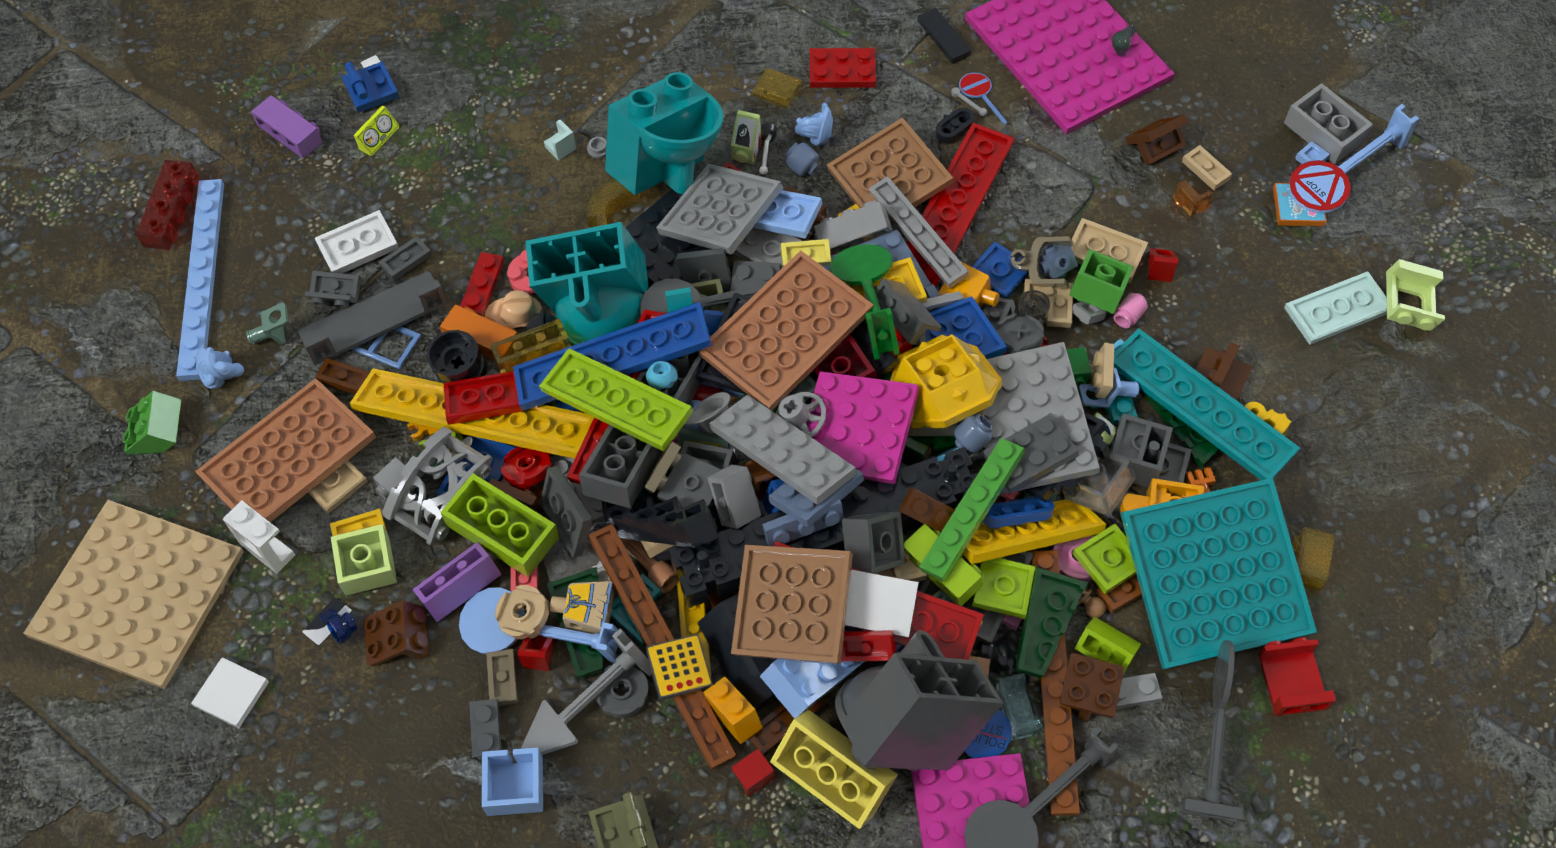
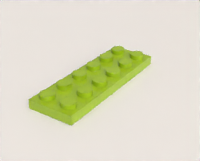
(616, 399)

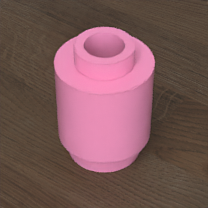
(1130, 310)

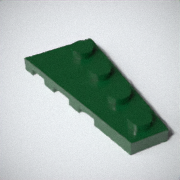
(1202, 449)
(1048, 613)
(585, 659)

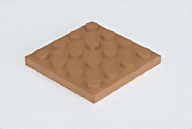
(894, 154)
(792, 604)

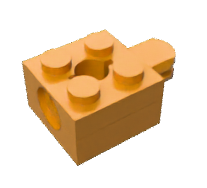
(1160, 492)

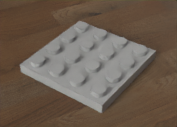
(720, 208)

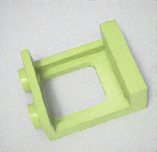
(1417, 281)

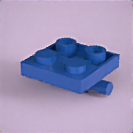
(369, 86)

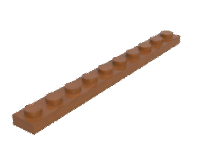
(653, 631)
(1056, 717)

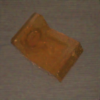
(1190, 200)

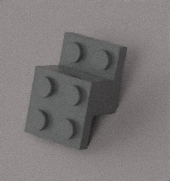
(1150, 450)

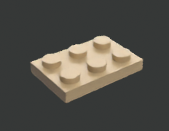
(1107, 242)

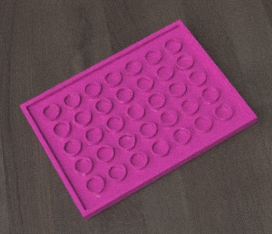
(1068, 56)

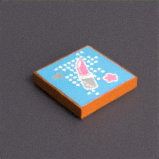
(1292, 214)

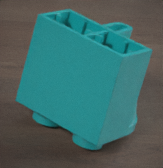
(661, 134)
(589, 279)

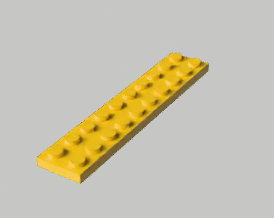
(423, 403)

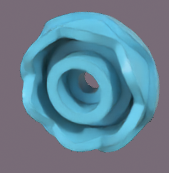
(661, 375)

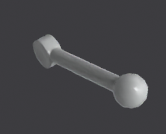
(956, 93)

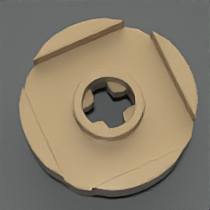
(532, 622)

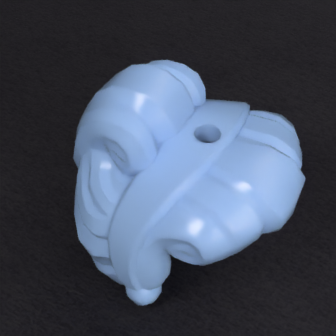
(816, 127)
(216, 367)

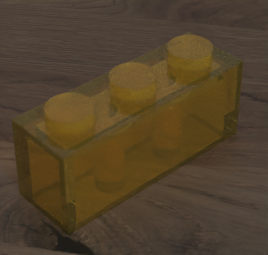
(529, 345)

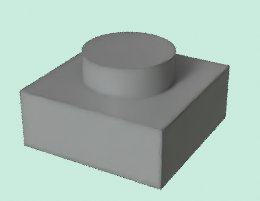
(1088, 313)

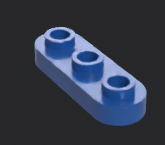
(1018, 512)

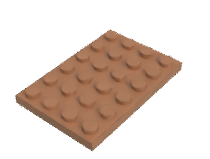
(785, 330)
(287, 452)

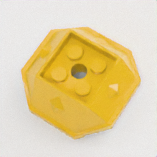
(951, 378)

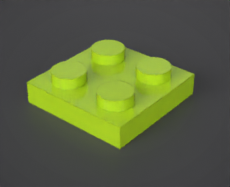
(1107, 558)
(1005, 587)

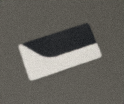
(317, 629)

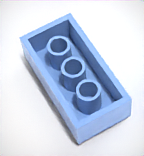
(804, 683)

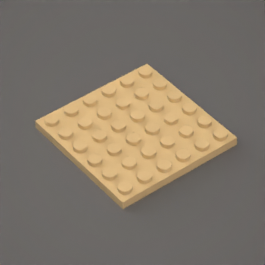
(135, 593)

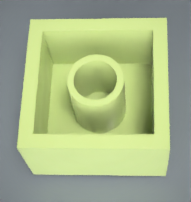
(363, 560)

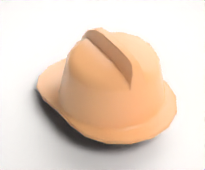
(513, 309)

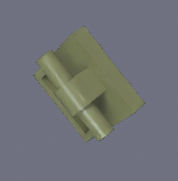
(623, 824)

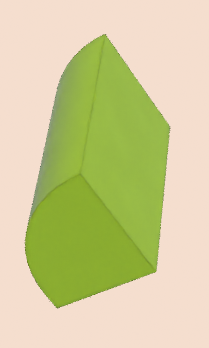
(1107, 644)

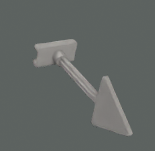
(550, 729)

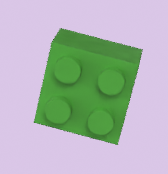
(1101, 281)

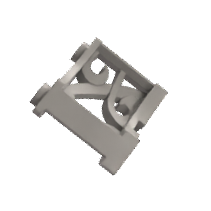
(435, 449)

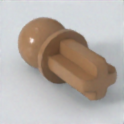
(1093, 605)

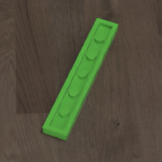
(972, 510)

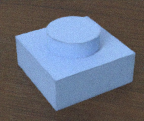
(1311, 152)

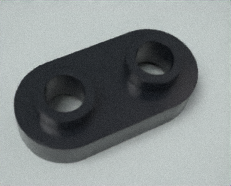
(952, 125)

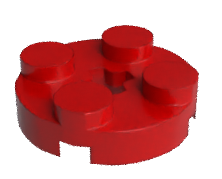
(525, 476)

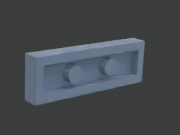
(788, 528)

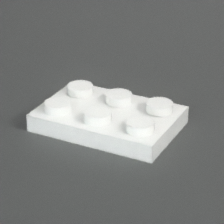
(356, 243)

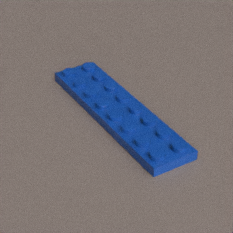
(623, 350)

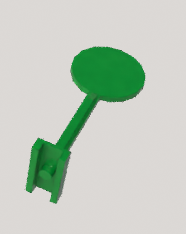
(861, 267)

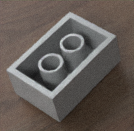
(1328, 122)

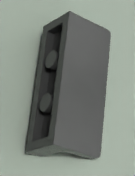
(908, 313)

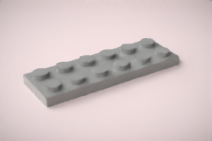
(783, 449)

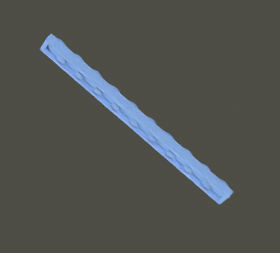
(200, 277)

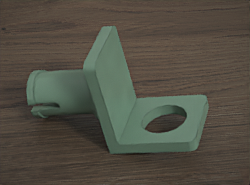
(270, 326)

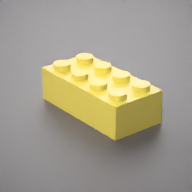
(824, 765)

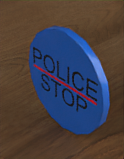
(992, 738)

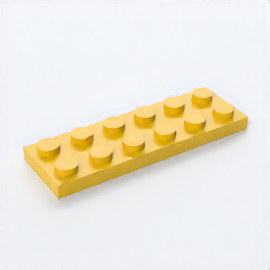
(1068, 523)

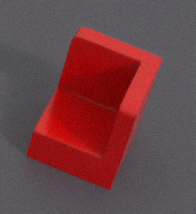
(753, 772)

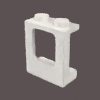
(258, 536)

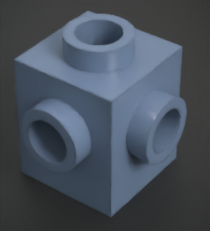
(1056, 261)

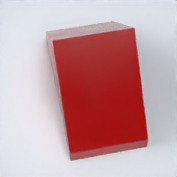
(1161, 264)
(537, 653)

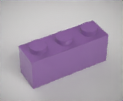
(287, 126)
(457, 581)

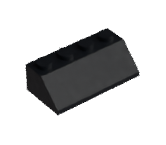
(740, 670)

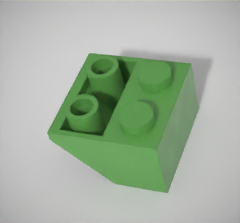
(152, 424)

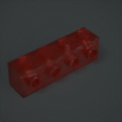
(167, 205)

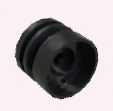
(456, 357)

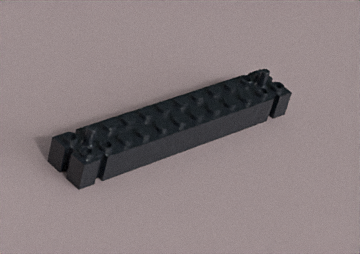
(719, 564)

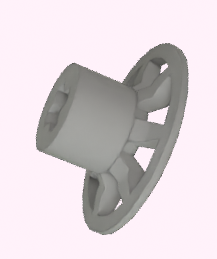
(798, 413)

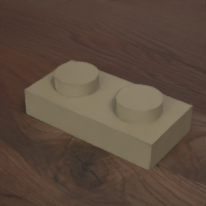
(502, 676)

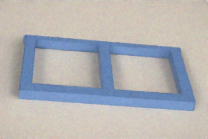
(370, 353)

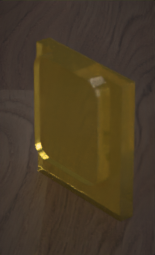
(776, 87)

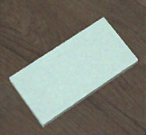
(1338, 308)

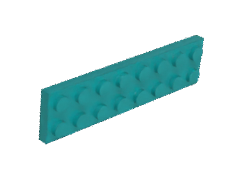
(1204, 406)

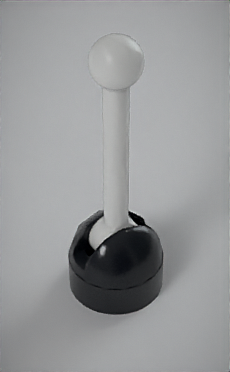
(768, 134)

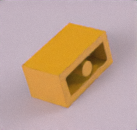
(733, 710)

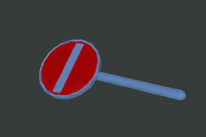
(977, 86)

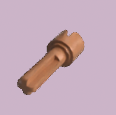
(660, 572)

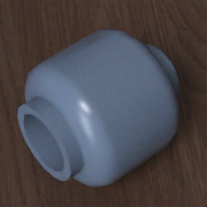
(802, 159)
(973, 433)

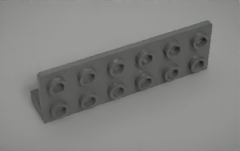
(372, 317)

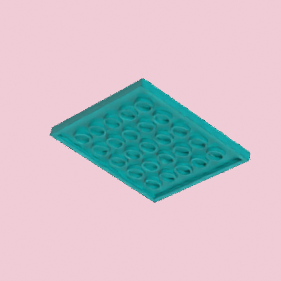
(1217, 572)

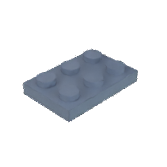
(805, 510)

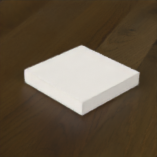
(230, 692)

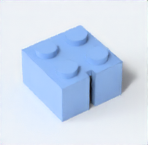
(510, 785)

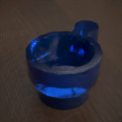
(339, 625)

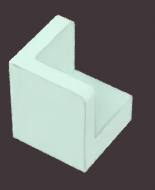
(562, 142)

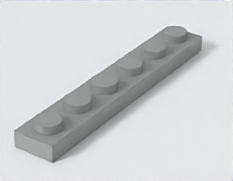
(919, 233)

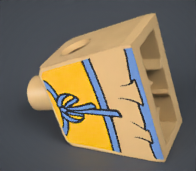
(585, 606)

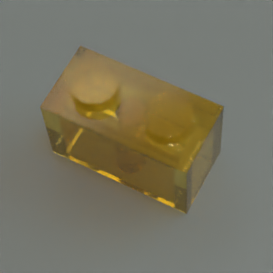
(1313, 556)

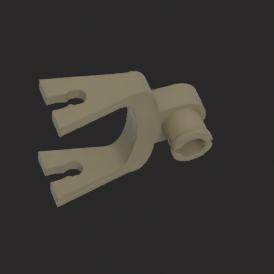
(1031, 260)

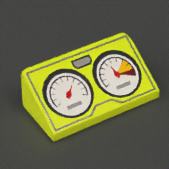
(376, 131)

